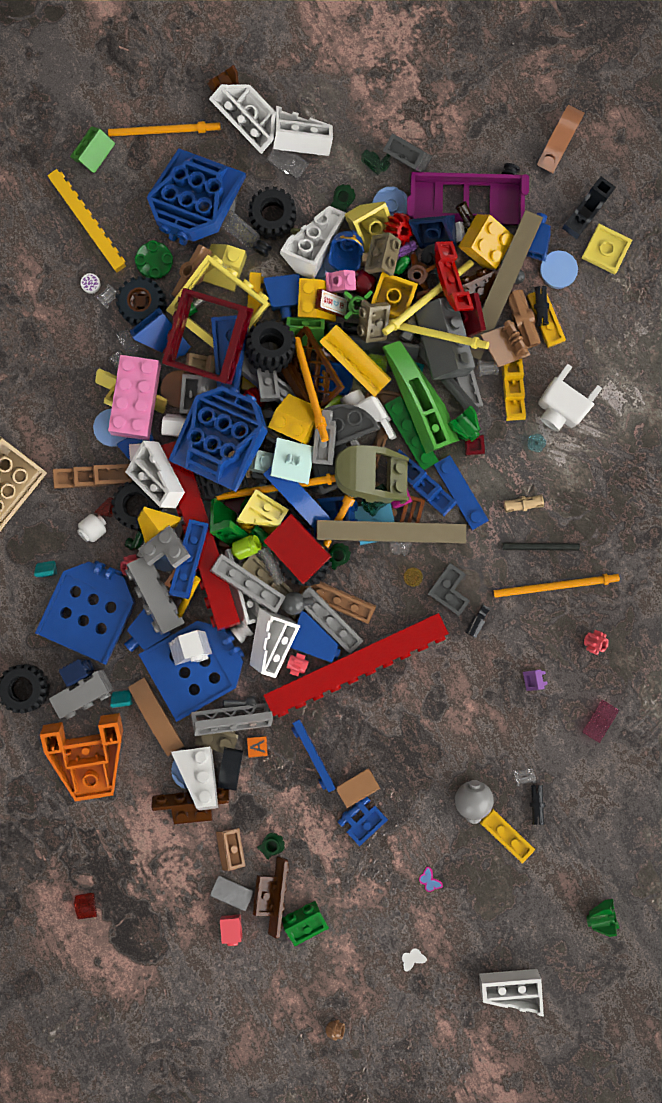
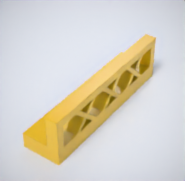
(355, 360)

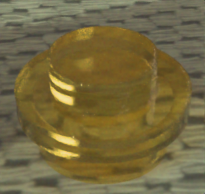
(413, 577)

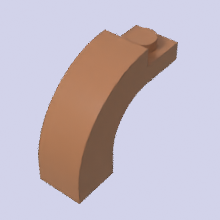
(560, 138)

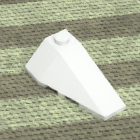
(310, 246)

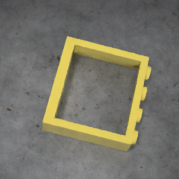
(232, 275)

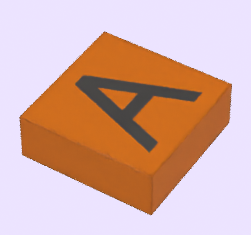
(257, 746)

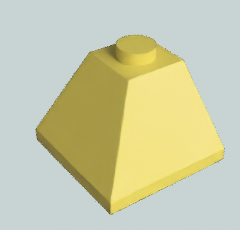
(368, 221)
(231, 257)

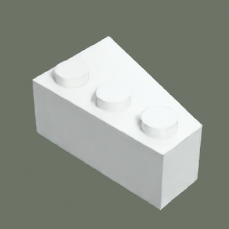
(271, 642)
(190, 647)

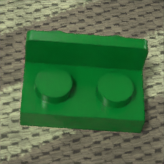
(304, 923)

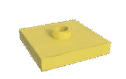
(606, 249)

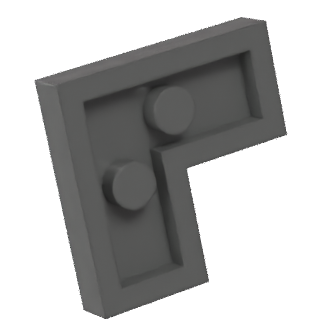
(445, 592)

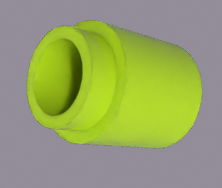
(246, 547)

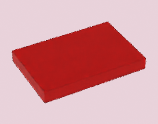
(297, 549)

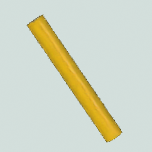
(184, 603)

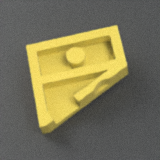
(262, 511)

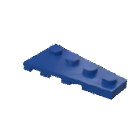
(222, 331)

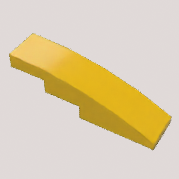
(514, 390)

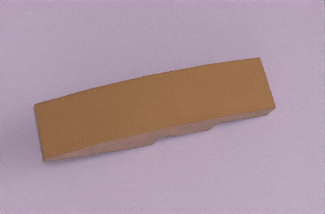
(90, 476)
(156, 716)

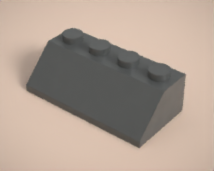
(444, 357)

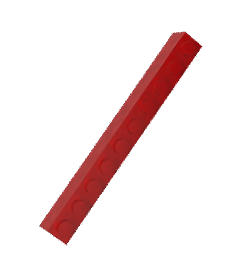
(192, 507)
(355, 664)

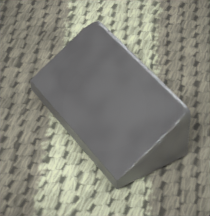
(231, 893)

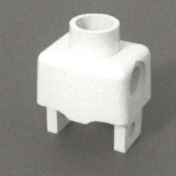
(564, 403)
(373, 407)

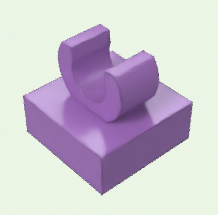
(534, 680)

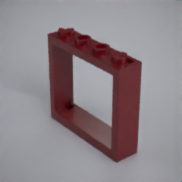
(235, 345)

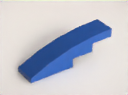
(428, 488)
(298, 499)

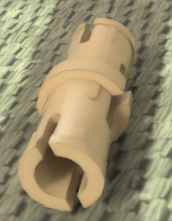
(523, 503)

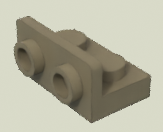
(383, 254)
(372, 321)
(218, 740)

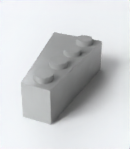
(154, 595)

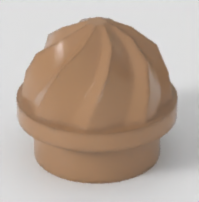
(335, 1030)

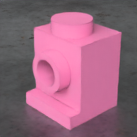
(340, 281)

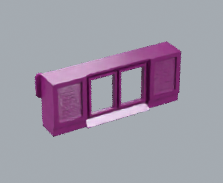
(505, 197)

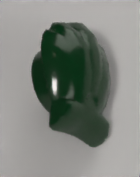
(343, 197)
(340, 555)
(272, 845)

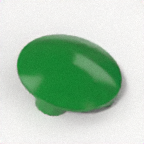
(154, 260)

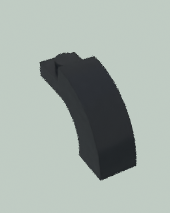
(589, 207)

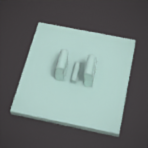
(292, 461)

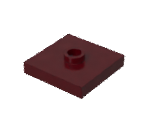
(473, 319)

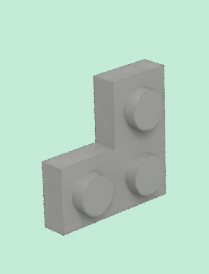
(166, 544)

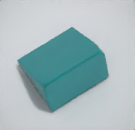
(45, 569)
(121, 698)

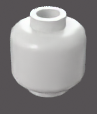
(92, 528)

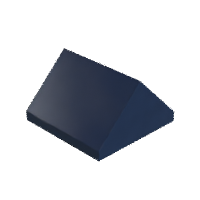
(434, 230)

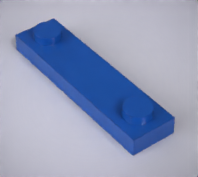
(460, 492)
(185, 572)
(325, 780)

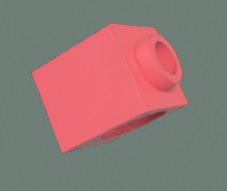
(231, 929)

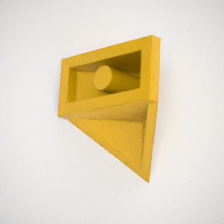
(154, 521)

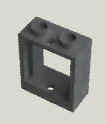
(407, 153)

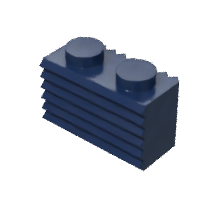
(76, 671)

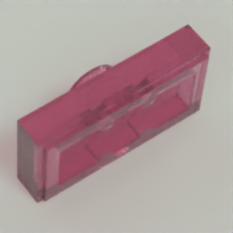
(600, 721)

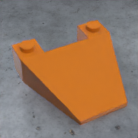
(88, 762)

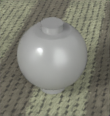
(474, 801)

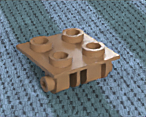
(505, 344)

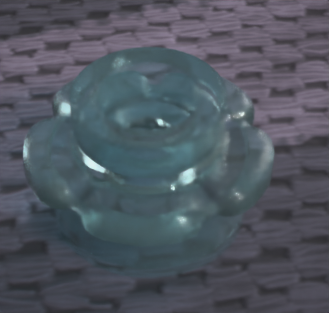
(541, 442)

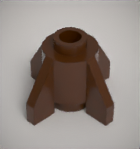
(227, 77)
(419, 267)

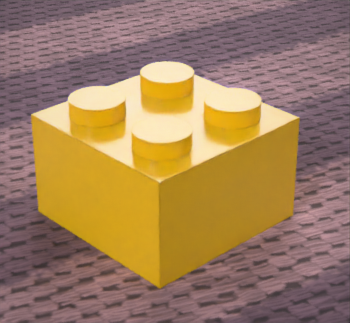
(486, 241)
(396, 292)

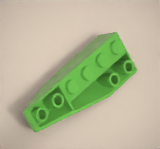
(421, 399)

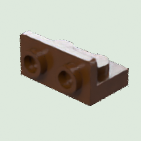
(479, 282)

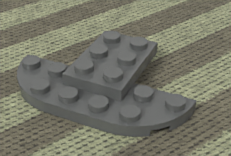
(350, 425)

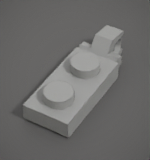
(324, 451)

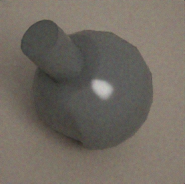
(294, 603)

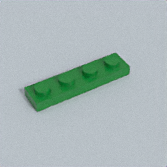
(402, 420)

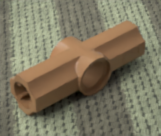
(188, 268)
(523, 318)

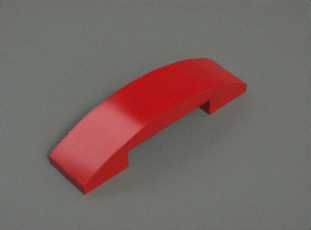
(449, 277)

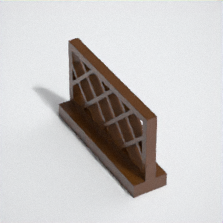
(295, 378)

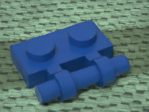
(366, 825)

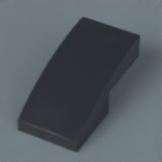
(230, 768)

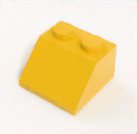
(307, 300)
(294, 419)

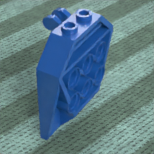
(189, 220)
(225, 407)
(69, 632)
(175, 689)

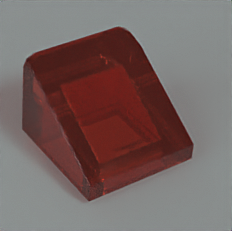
(105, 508)
(85, 906)

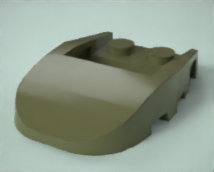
(357, 473)

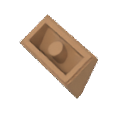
(357, 788)
(230, 849)

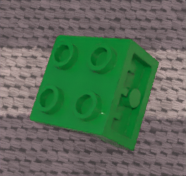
(224, 523)

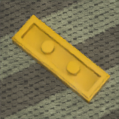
(551, 333)
(507, 836)

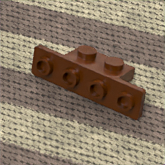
(183, 806)
(270, 896)

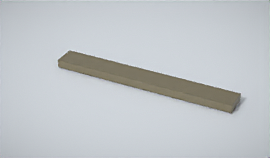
(507, 274)
(390, 531)

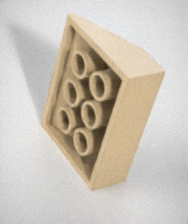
(17, 479)

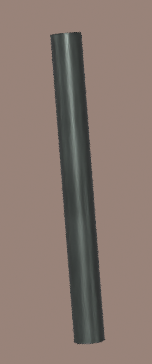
(542, 546)

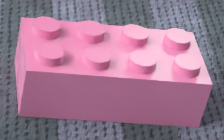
(134, 397)

